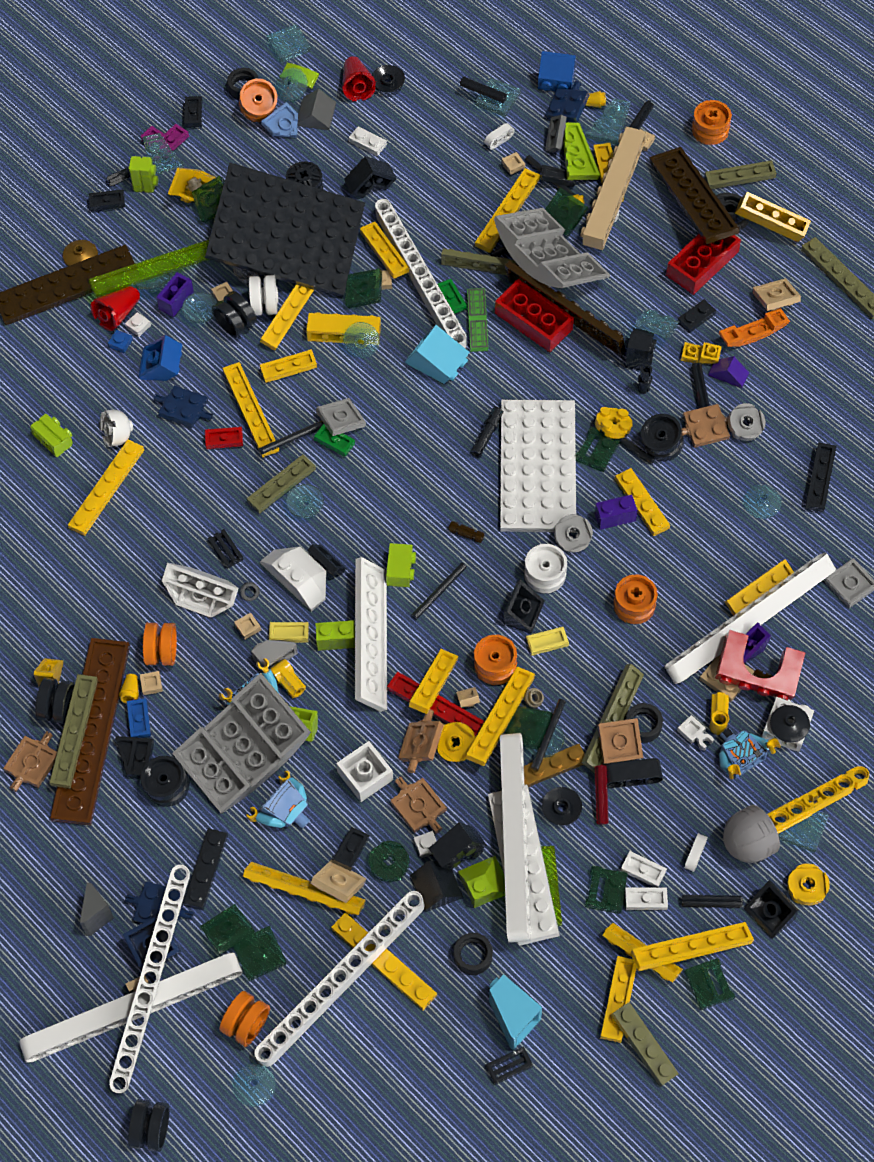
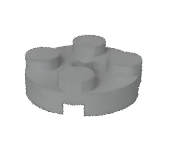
(739, 429)
(562, 531)

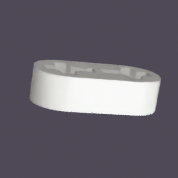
(499, 136)
(696, 852)

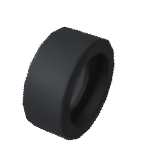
(236, 75)
(645, 708)
(473, 938)

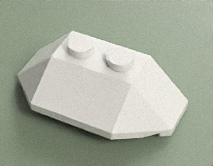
(298, 574)
(199, 590)

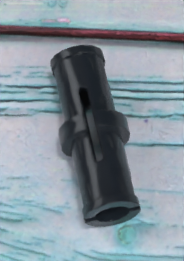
(645, 379)

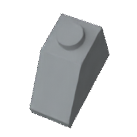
(274, 652)

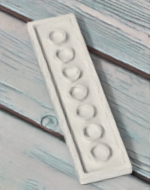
(370, 635)
(542, 914)

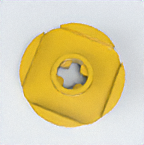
(605, 419)
(451, 731)
(815, 876)

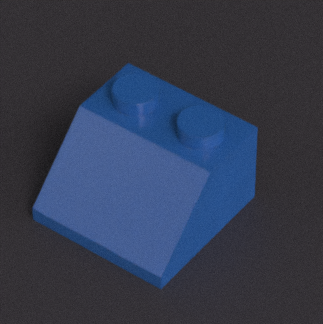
(556, 71)
(160, 359)

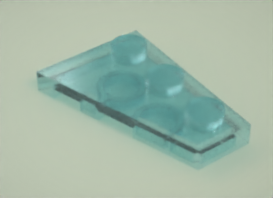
(611, 123)
(161, 154)

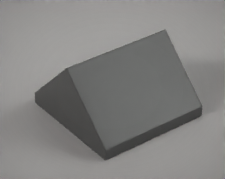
(316, 111)
(94, 911)

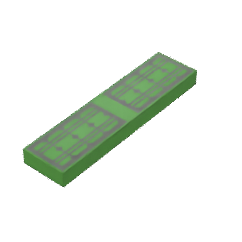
(477, 319)

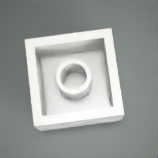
(364, 771)

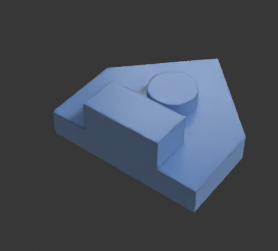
(282, 122)

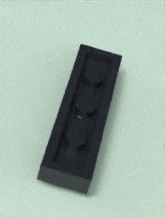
(820, 477)
(205, 869)

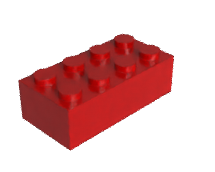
(701, 261)
(534, 315)

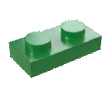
(452, 296)
(339, 443)

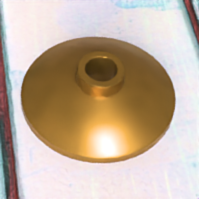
(71, 254)

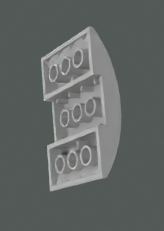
(543, 253)
(242, 744)

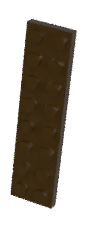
(694, 195)
(59, 285)
(582, 319)

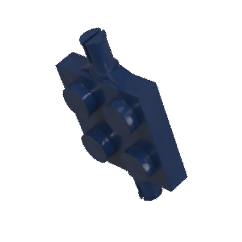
(568, 103)
(183, 406)
(150, 901)

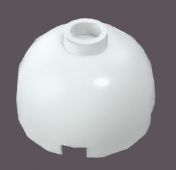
(116, 427)

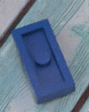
(139, 718)

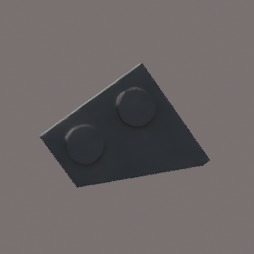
(134, 753)

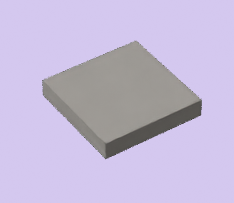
(340, 416)
(850, 583)

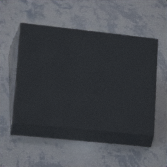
(523, 608)
(436, 885)
(772, 909)

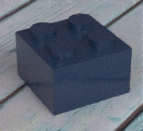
(140, 938)

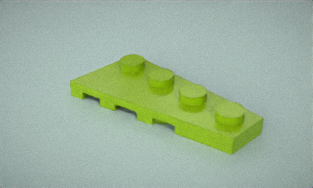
(578, 157)

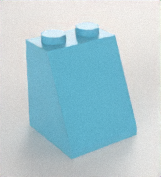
(438, 355)
(513, 1009)

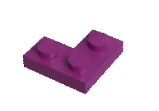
(174, 136)

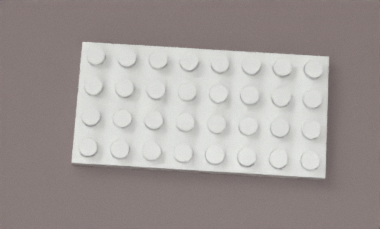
(537, 464)

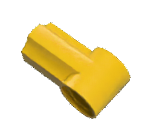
(287, 678)
(719, 712)

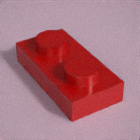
(224, 437)

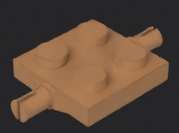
(705, 425)
(421, 741)
(31, 761)
(418, 805)

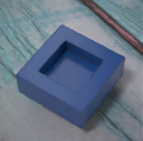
(120, 341)

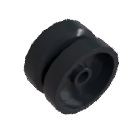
(234, 314)
(662, 437)
(53, 700)
(165, 781)
(148, 1125)

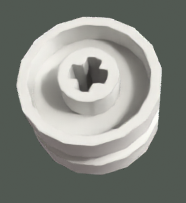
(263, 295)
(545, 568)

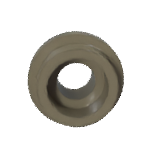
(193, 184)
(538, 695)

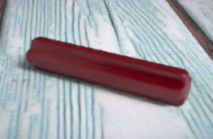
(601, 794)

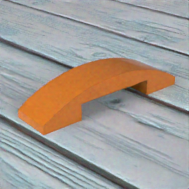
(756, 330)

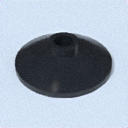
(388, 78)
(789, 731)
(562, 797)

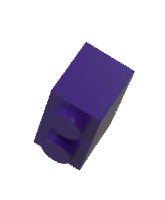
(174, 294)
(615, 512)

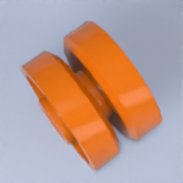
(257, 90)
(711, 122)
(635, 599)
(160, 644)
(495, 659)
(244, 1018)

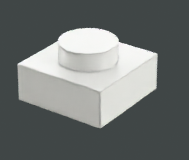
(138, 324)
(423, 842)

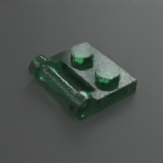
(602, 453)
(613, 890)
(703, 985)

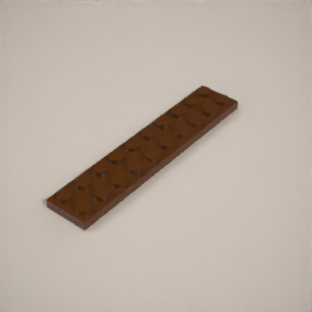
(107, 662)

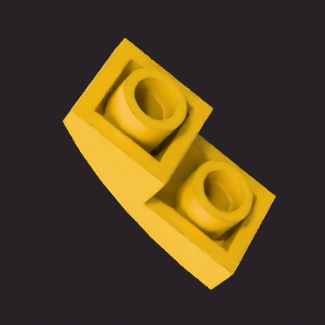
(703, 354)

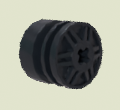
(305, 173)

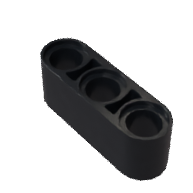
(634, 773)

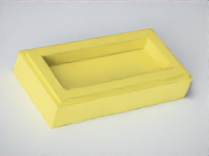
(289, 631)
(547, 641)

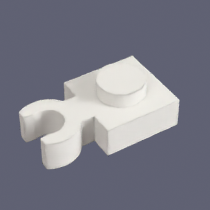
(694, 730)

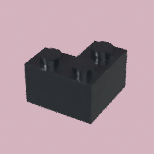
(369, 174)
(640, 349)
(457, 843)

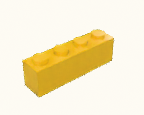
(772, 217)
(333, 326)

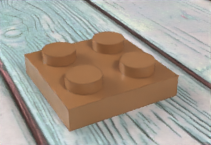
(620, 741)

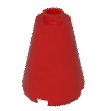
(357, 80)
(114, 307)

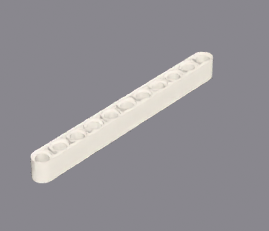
(419, 271)
(758, 611)
(515, 838)
(338, 988)
(151, 989)
(117, 1011)

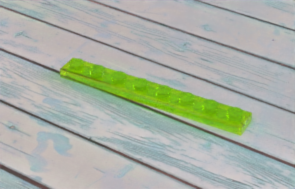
(149, 269)

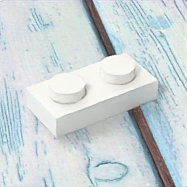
(367, 141)
(643, 869)
(646, 898)

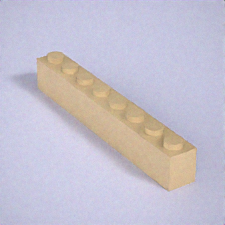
(614, 188)

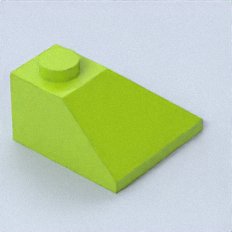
(483, 881)

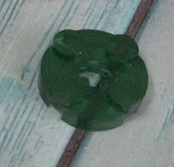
(393, 872)

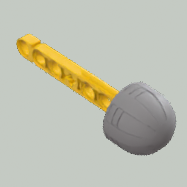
(754, 834)

